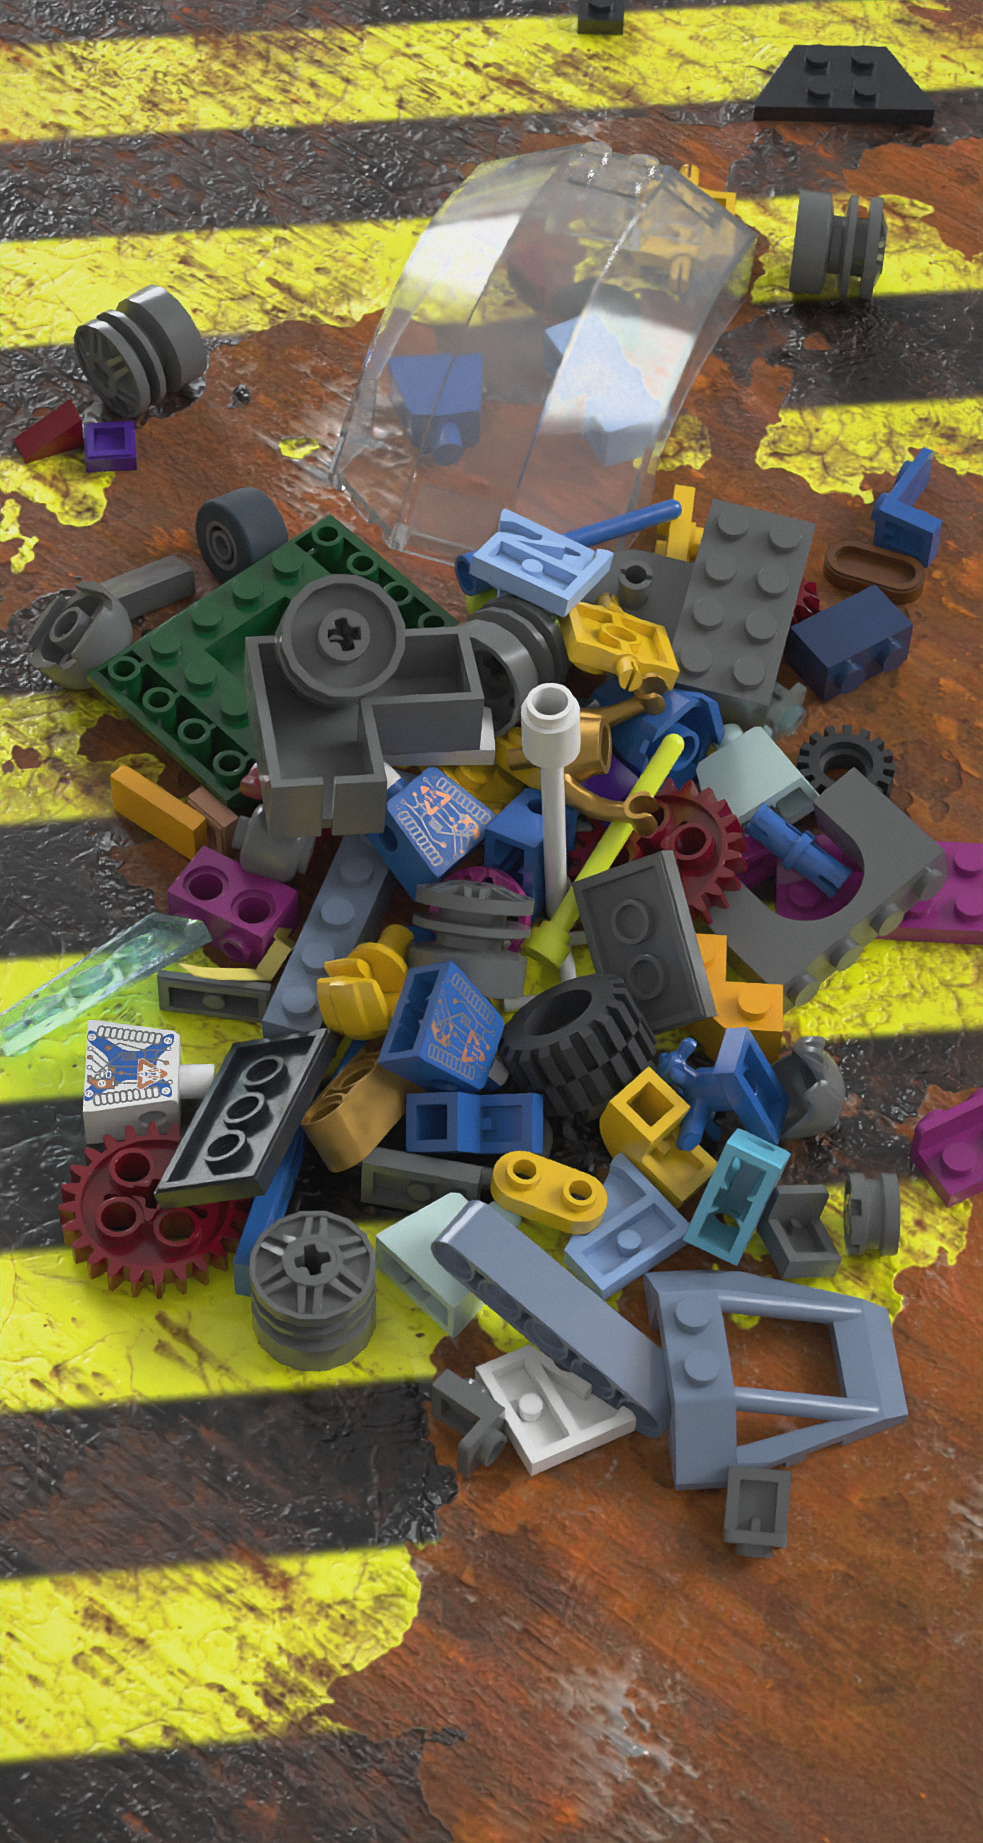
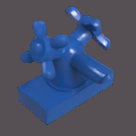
(737, 1083)

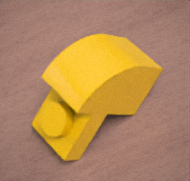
(645, 1128)

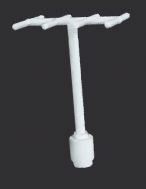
(551, 742)

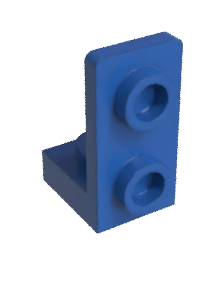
(899, 524)

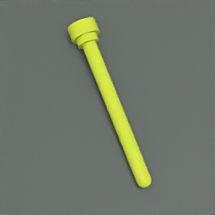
(550, 940)

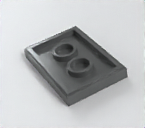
(645, 935)

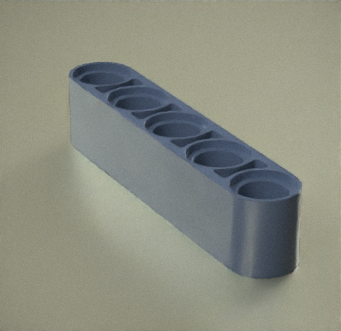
(556, 1313)

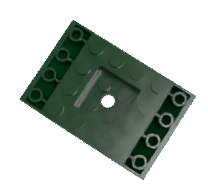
(189, 672)

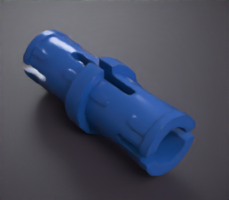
(797, 851)

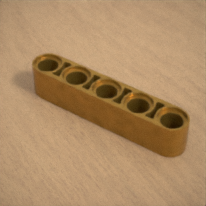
(357, 1109)

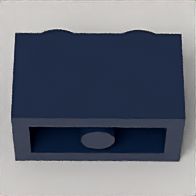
(849, 643)

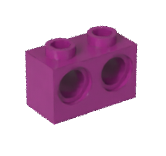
(230, 901)

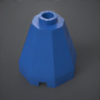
(686, 714)

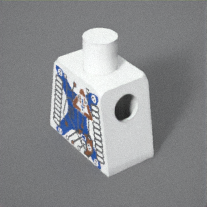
(136, 1079)

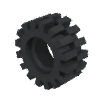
(845, 752)

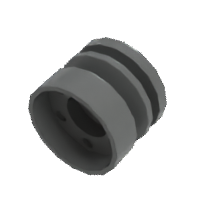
(837, 245)
(140, 351)
(514, 652)
(473, 932)
(313, 1290)

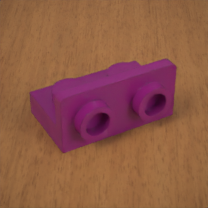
(950, 1150)

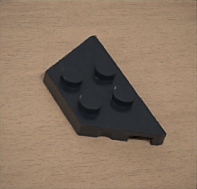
(842, 86)

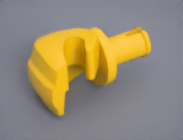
(365, 985)

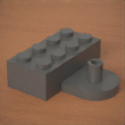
(727, 609)

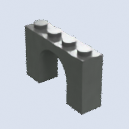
(898, 871)

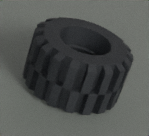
(577, 1043)

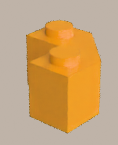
(737, 1005)

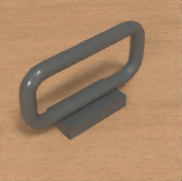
(416, 1180)

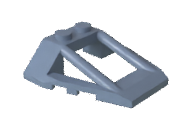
(700, 1380)

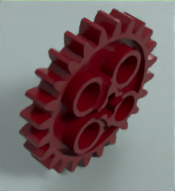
(685, 824)
(143, 1254)

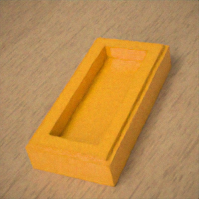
(158, 812)

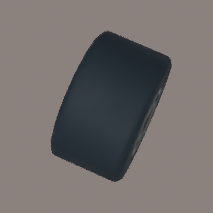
(238, 531)

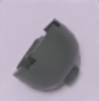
(79, 635)

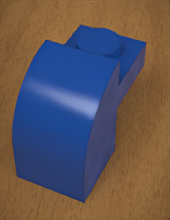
(473, 1124)

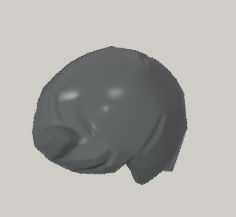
(813, 1087)

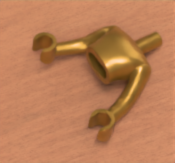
(596, 759)

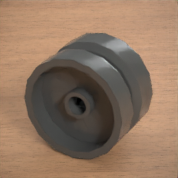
(359, 614)

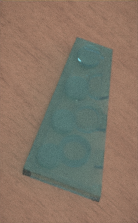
(98, 977)

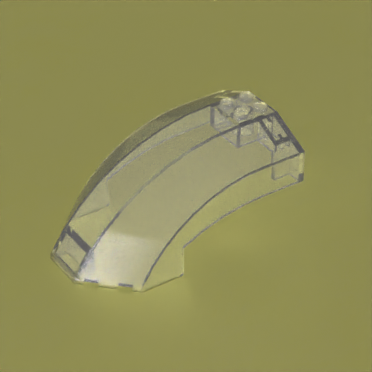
(539, 349)

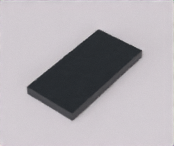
(247, 1119)

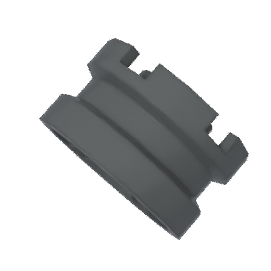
(871, 1214)

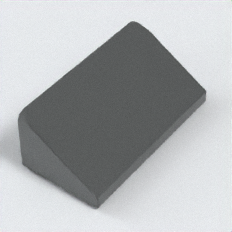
(152, 586)
(213, 997)

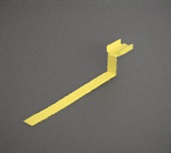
(264, 972)

